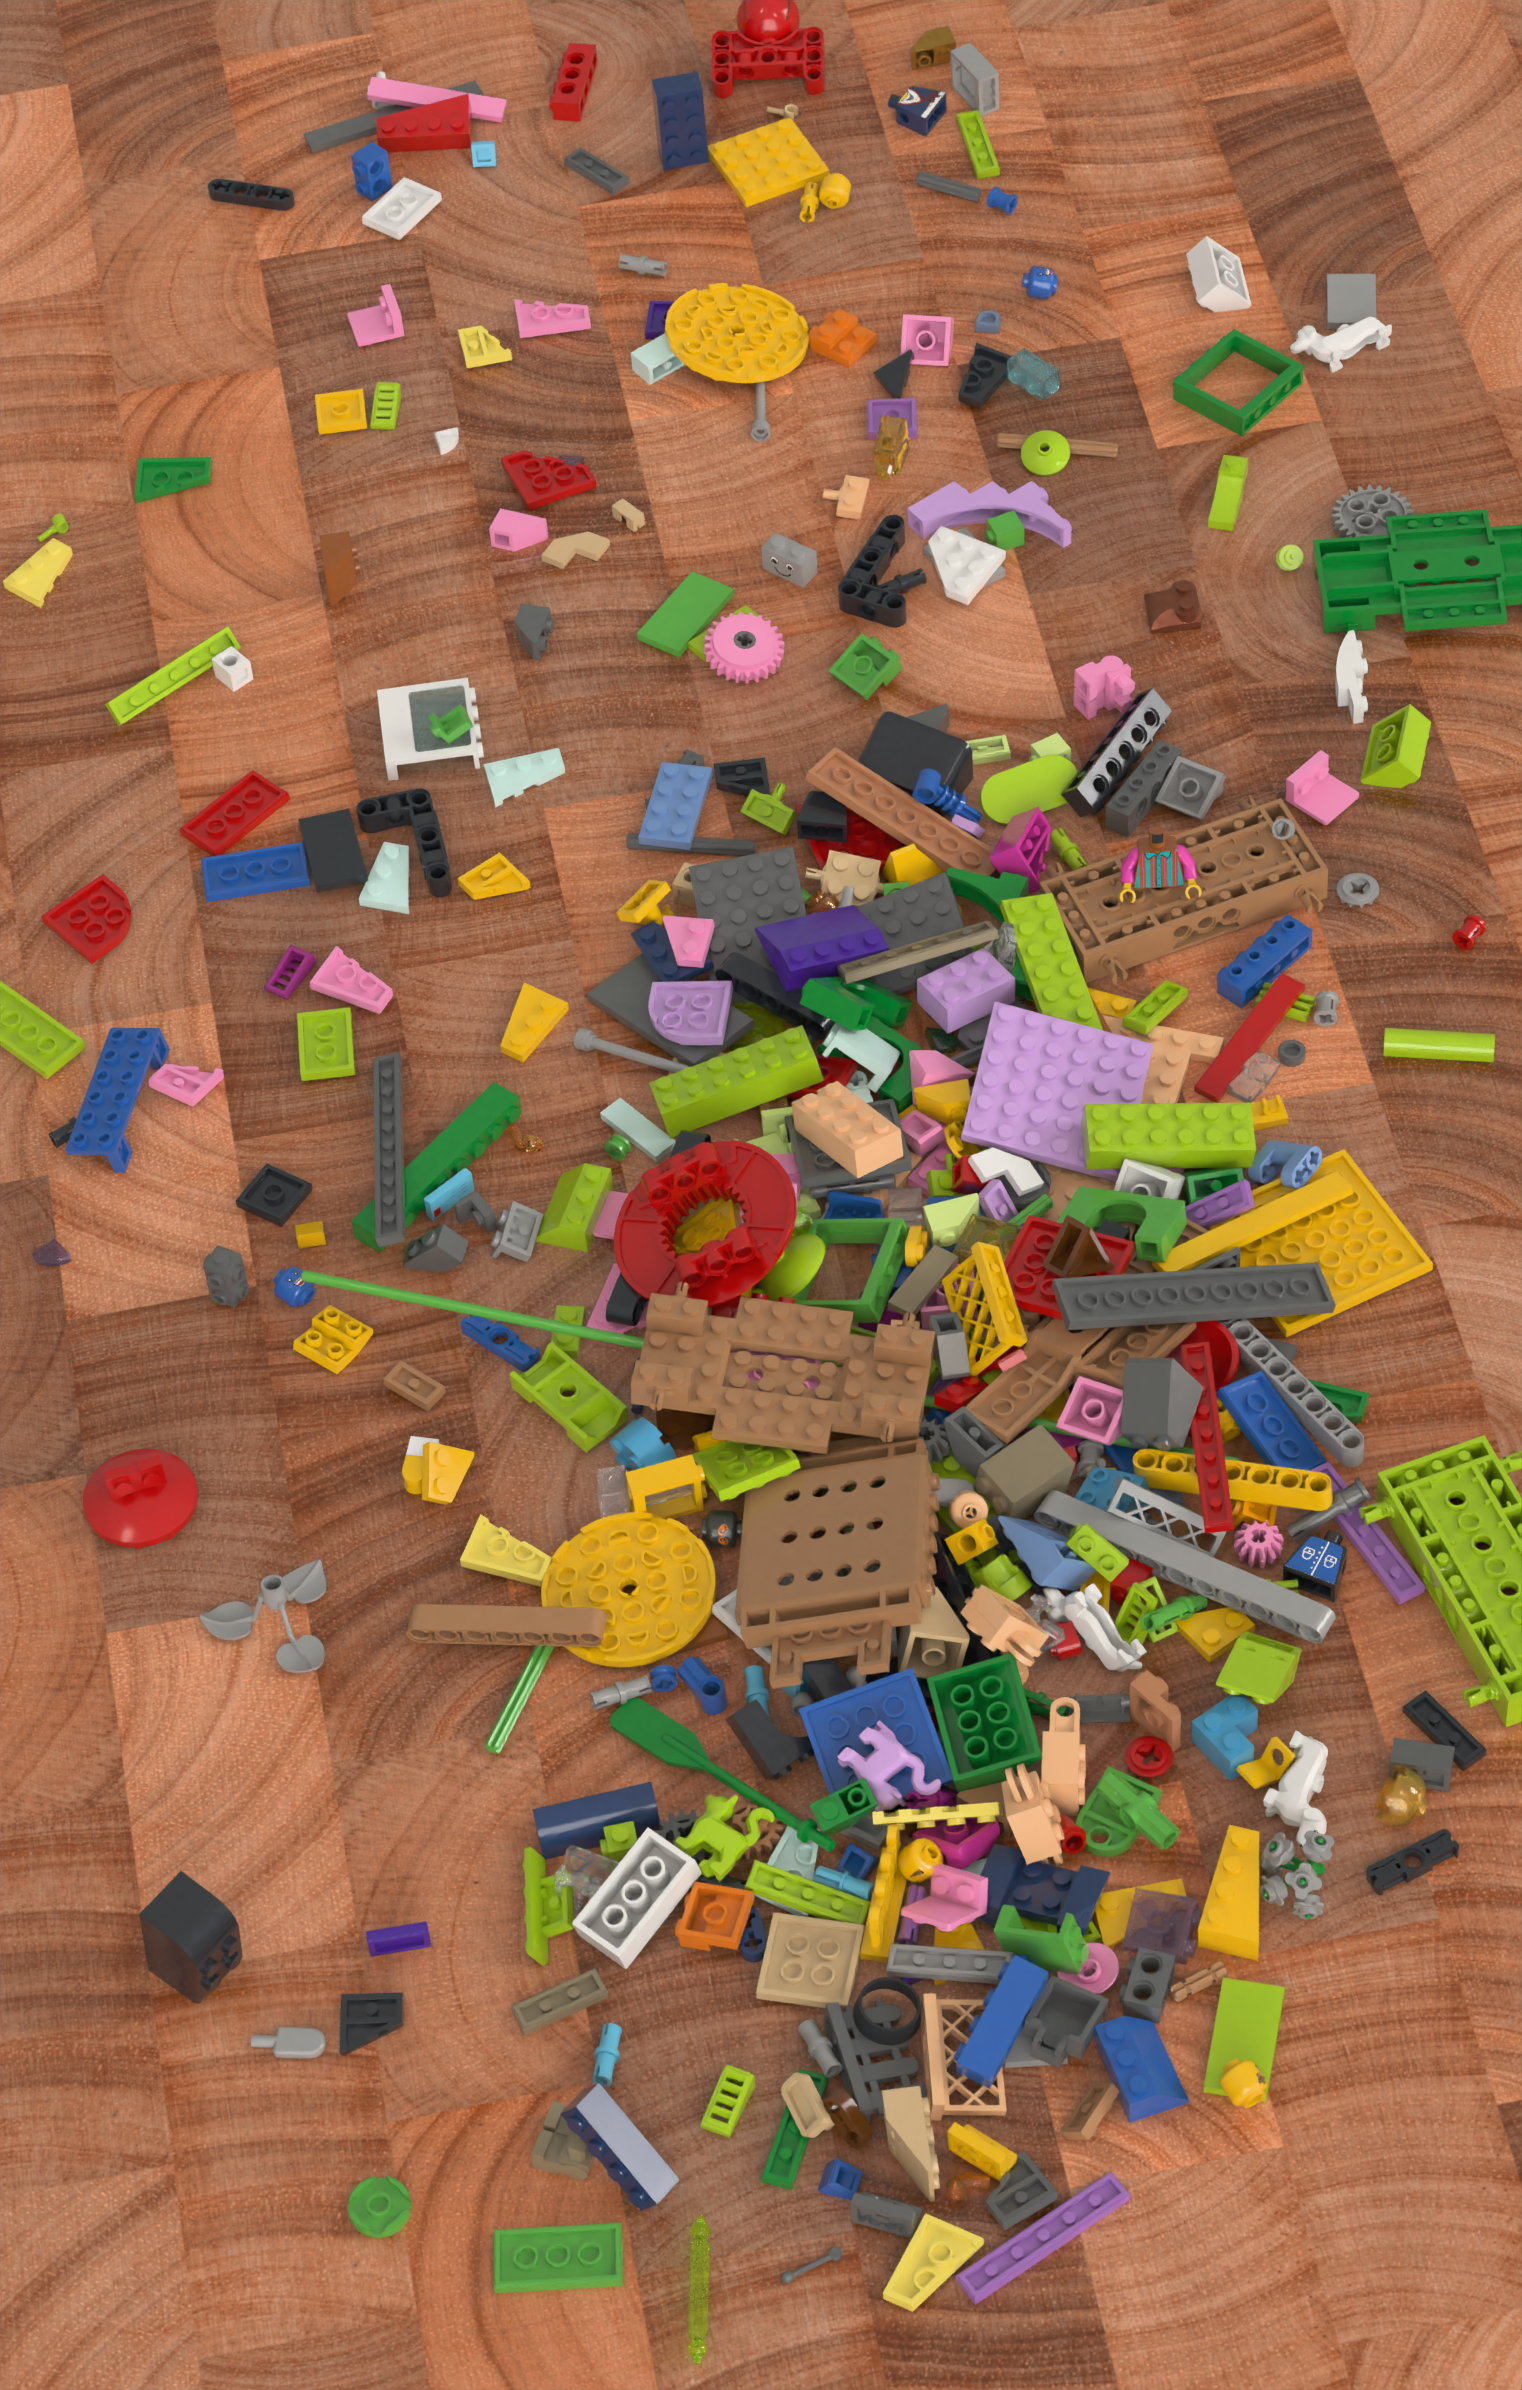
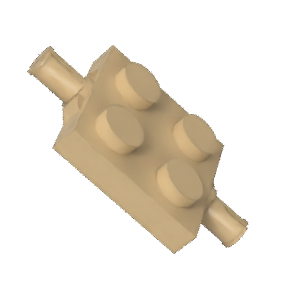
(852, 871)

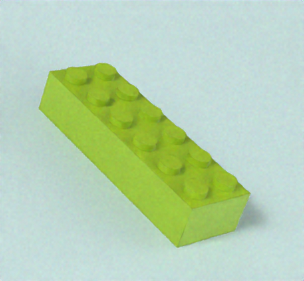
(736, 1081)
(1169, 1135)

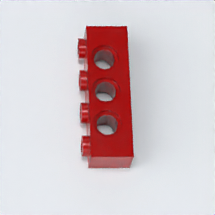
(573, 82)

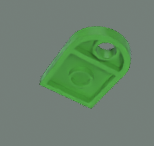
(1102, 1818)

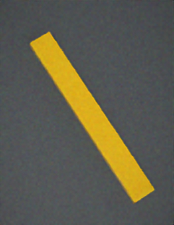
(1257, 1223)

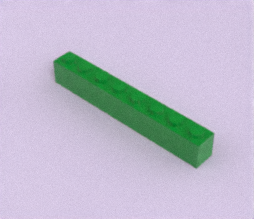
(447, 1155)

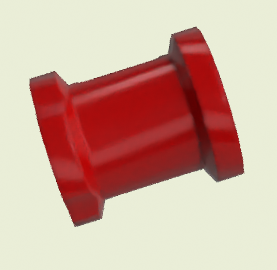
(1469, 932)

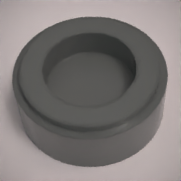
(1291, 1053)

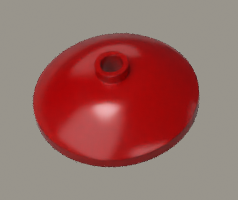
(1223, 1350)

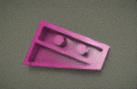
(1023, 846)

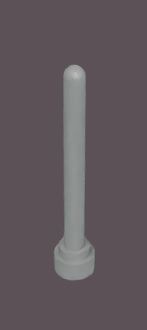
(760, 428)
(587, 1040)

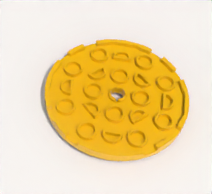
(769, 340)
(671, 1580)

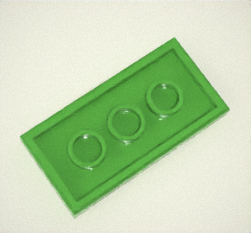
(685, 614)
(558, 2257)

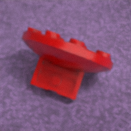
(140, 1498)

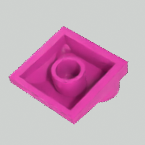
(961, 1842)

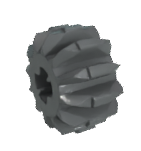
(935, 1439)

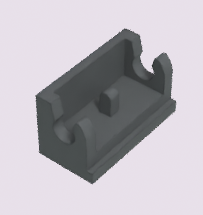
(1428, 1760)

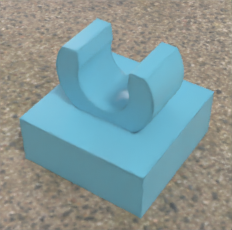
(483, 153)

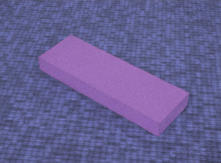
(1221, 1205)

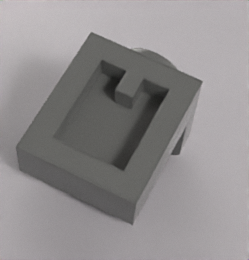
(476, 1208)

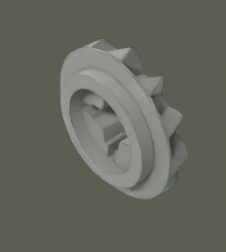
(1359, 882)

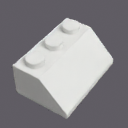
(1217, 277)

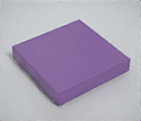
(898, 408)

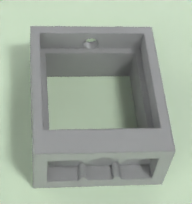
(975, 79)

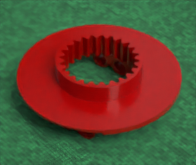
(694, 1176)

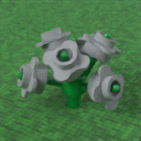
(1303, 1874)

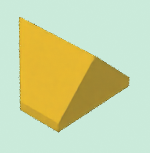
(910, 865)

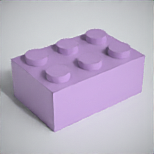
(965, 990)

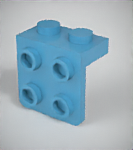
(1099, 1490)

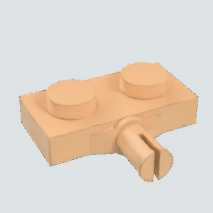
(850, 497)

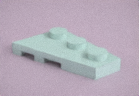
(518, 773)
(389, 880)

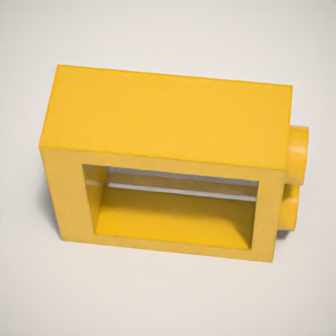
(667, 1488)

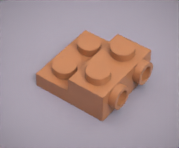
(1152, 1710)

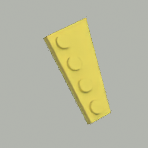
(926, 1818)

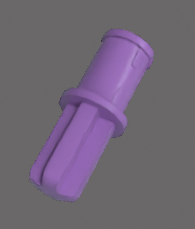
(910, 1929)

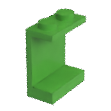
(1046, 1950)

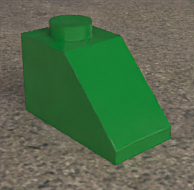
(1208, 1181)

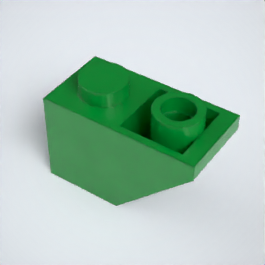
(844, 1807)

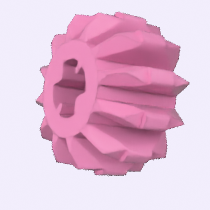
(1258, 1544)

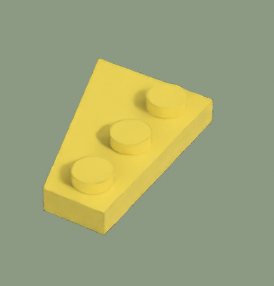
(38, 573)
(500, 1554)
(929, 2261)

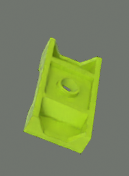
(587, 1414)

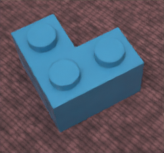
(1223, 1733)

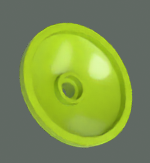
(794, 1268)

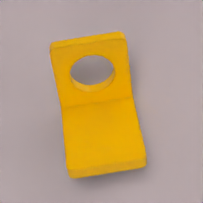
(1265, 1770)

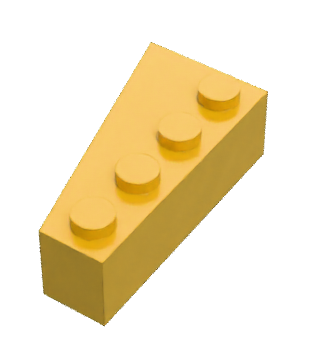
(1232, 1905)

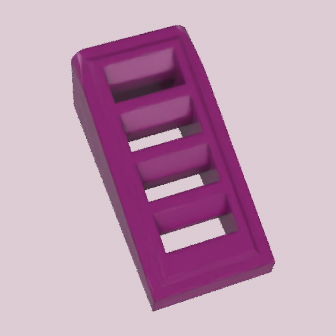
(291, 955)

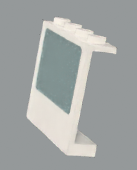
(407, 723)

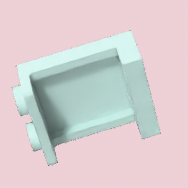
(865, 1049)

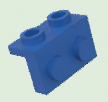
(852, 1206)

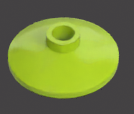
(1046, 462)

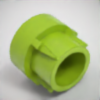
(1002, 1577)

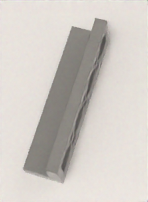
(1164, 1505)

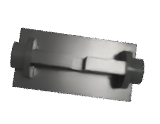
(1103, 1708)

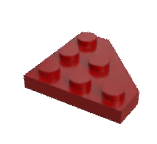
(545, 479)

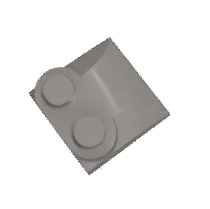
(1190, 788)

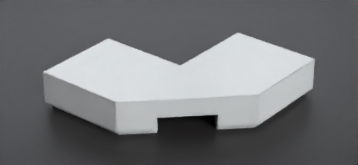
(1018, 1171)

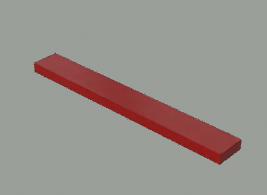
(1208, 1442)

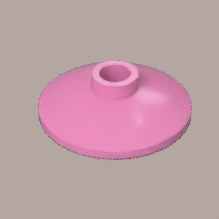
(1101, 1963)

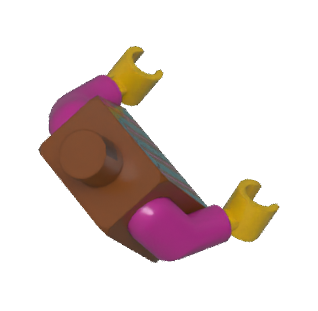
(1156, 864)

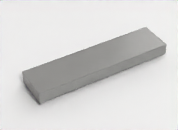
(946, 1963)

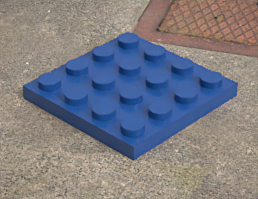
(899, 1706)

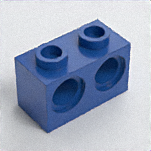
(371, 171)

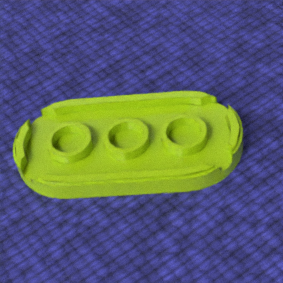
(1027, 787)

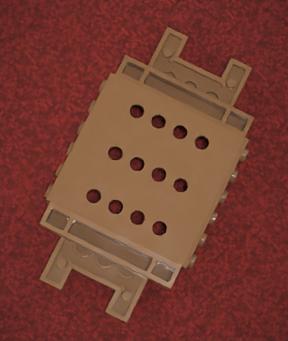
(835, 1612)

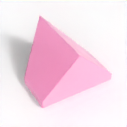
(932, 1068)
(922, 1132)

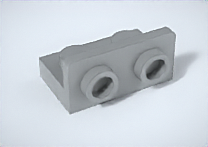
(516, 1232)

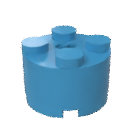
(640, 1445)

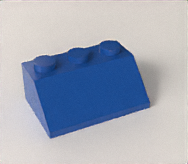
(1138, 2067)

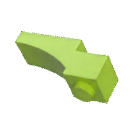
(1228, 492)

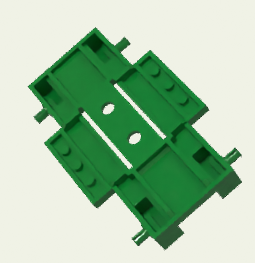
(1369, 573)

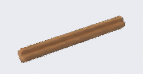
(1077, 446)

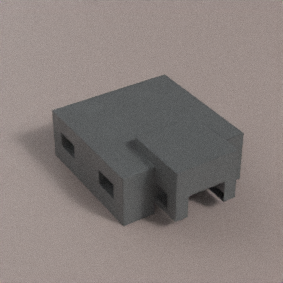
(1063, 2021)

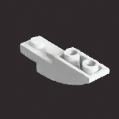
(1350, 677)

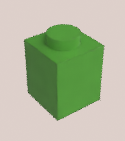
(1005, 531)

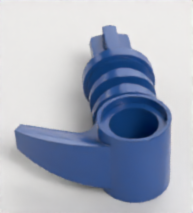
(928, 791)

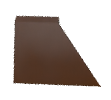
(1076, 1251)

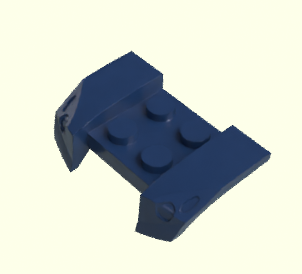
(1040, 1889)

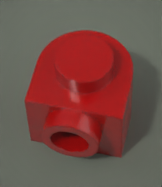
(1070, 1646)

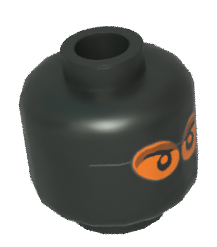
(721, 1528)

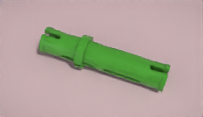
(1180, 1609)

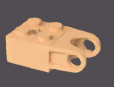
(1064, 1759)

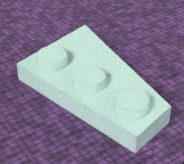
(794, 1858)

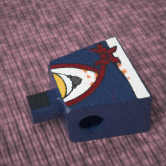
(919, 108)

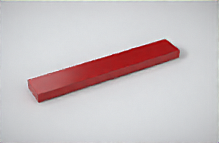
(1249, 1037)

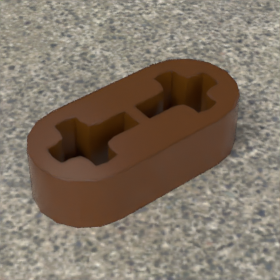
(848, 2118)

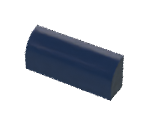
(582, 1820)

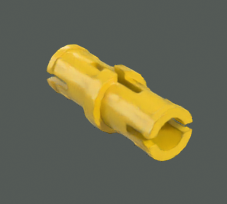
(809, 202)

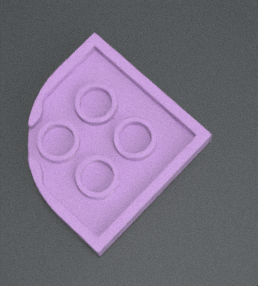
(691, 1011)

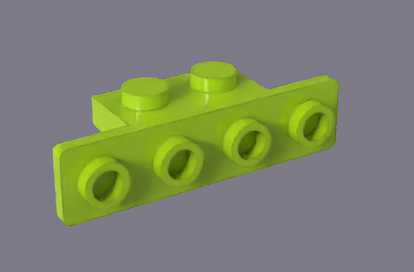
(546, 1910)

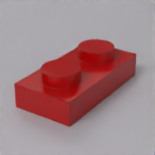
(959, 1393)

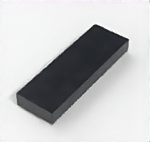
(1444, 1729)

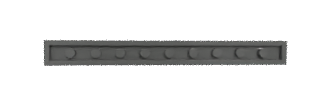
(389, 1150)

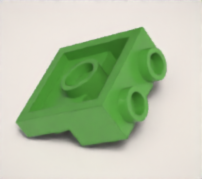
(866, 666)

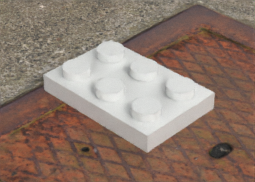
(401, 208)

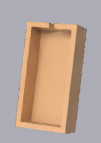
(847, 1129)

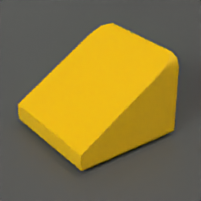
(310, 1234)

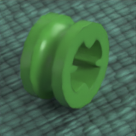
(617, 1147)

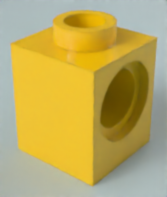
(963, 1546)

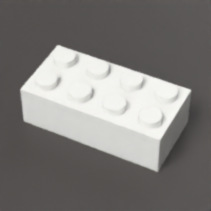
(636, 1898)

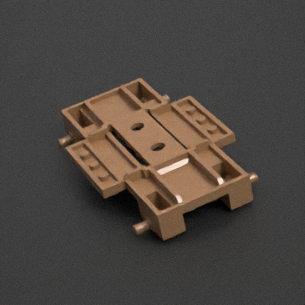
(691, 1369)

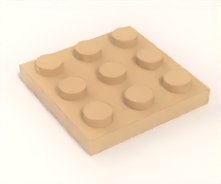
(810, 1961)

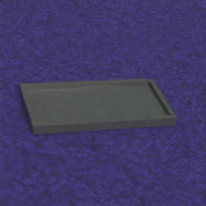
(627, 997)

